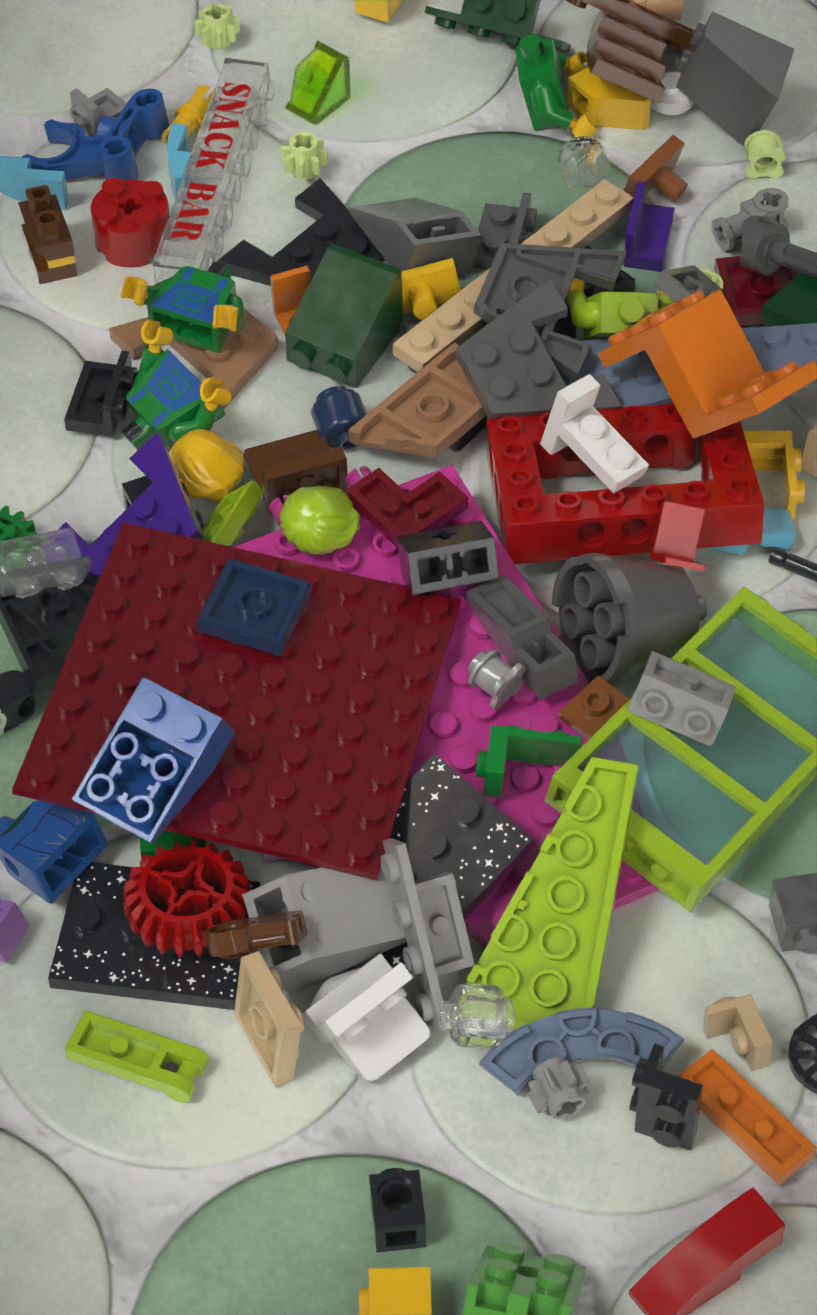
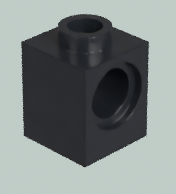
(399, 1228)

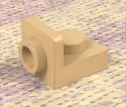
(745, 1026)

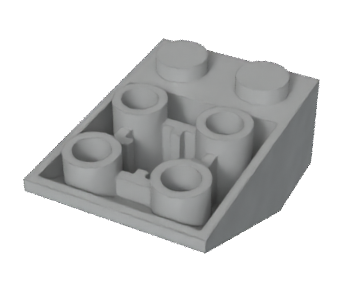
(344, 920)

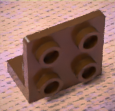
(296, 463)

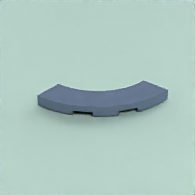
(577, 1036)

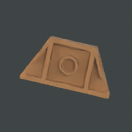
(424, 412)

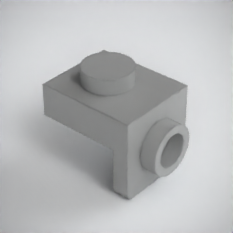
(89, 111)

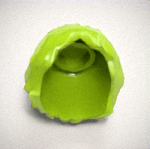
(319, 519)

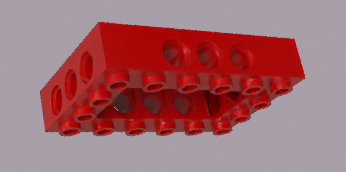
(622, 523)

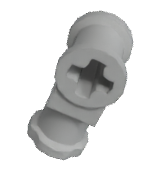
(729, 230)

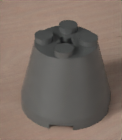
(622, 611)

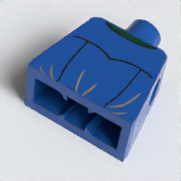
(49, 846)

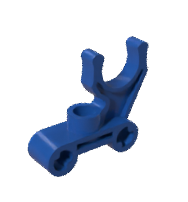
(115, 142)

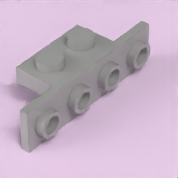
(432, 926)

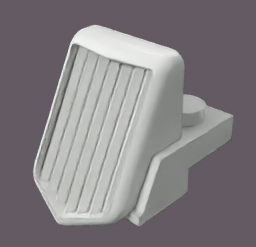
(367, 1017)

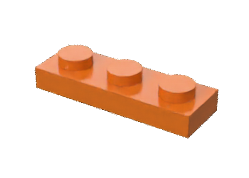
(749, 1118)

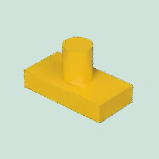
(428, 287)

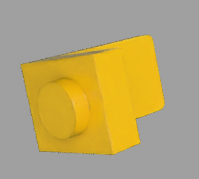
(775, 452)

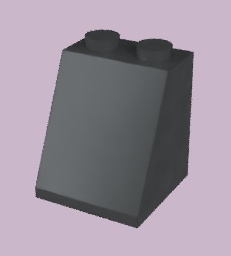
(733, 74)

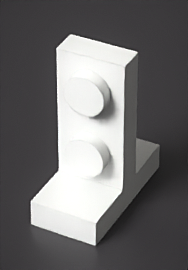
(594, 440)

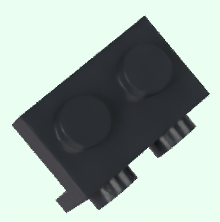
(101, 396)
(665, 1103)

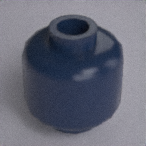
(336, 413)

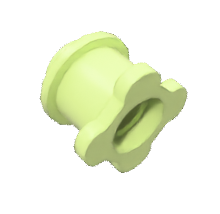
(764, 154)

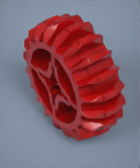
(180, 884)

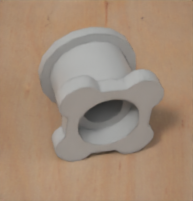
(495, 677)

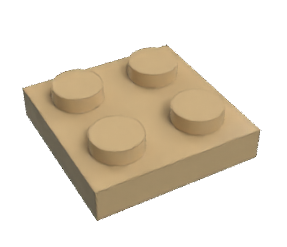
(268, 1018)

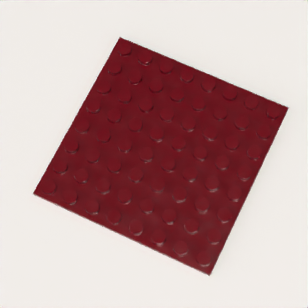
(316, 731)

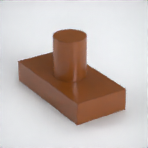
(657, 171)

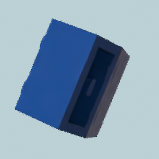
(153, 761)

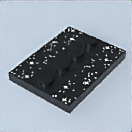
(455, 831)
(106, 958)

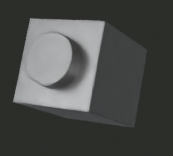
(795, 911)

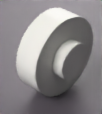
(673, 100)

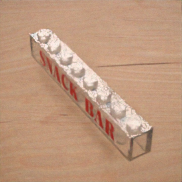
(216, 168)

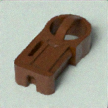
(241, 936)

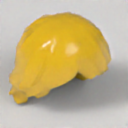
(207, 464)

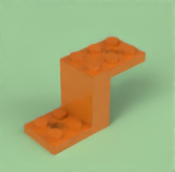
(707, 362)

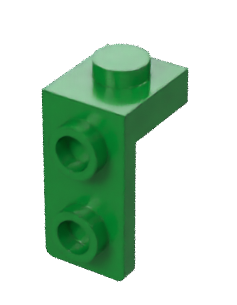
(521, 745)

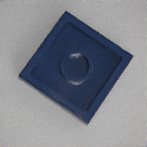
(254, 607)

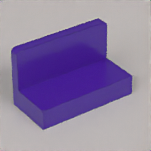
(647, 233)

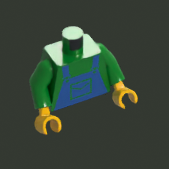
(545, 86)
(193, 304)
(169, 395)

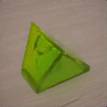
(320, 84)

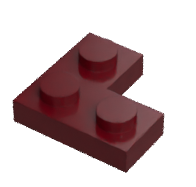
(405, 513)

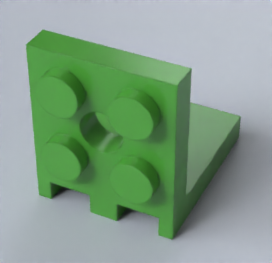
(523, 1283)

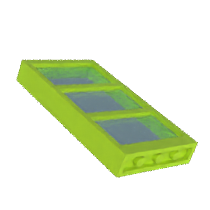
(710, 804)

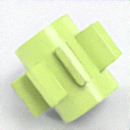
(217, 26)
(304, 155)

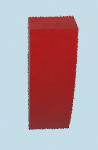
(710, 1257)

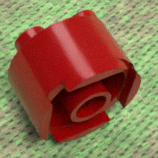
(129, 220)

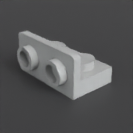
(682, 698)

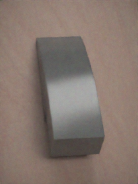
(524, 636)

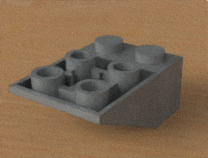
(419, 233)

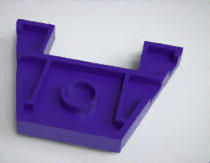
(159, 507)

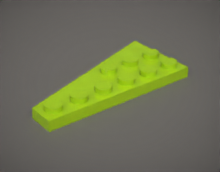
(558, 922)

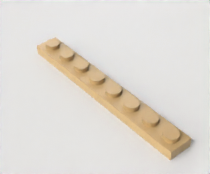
(456, 318)

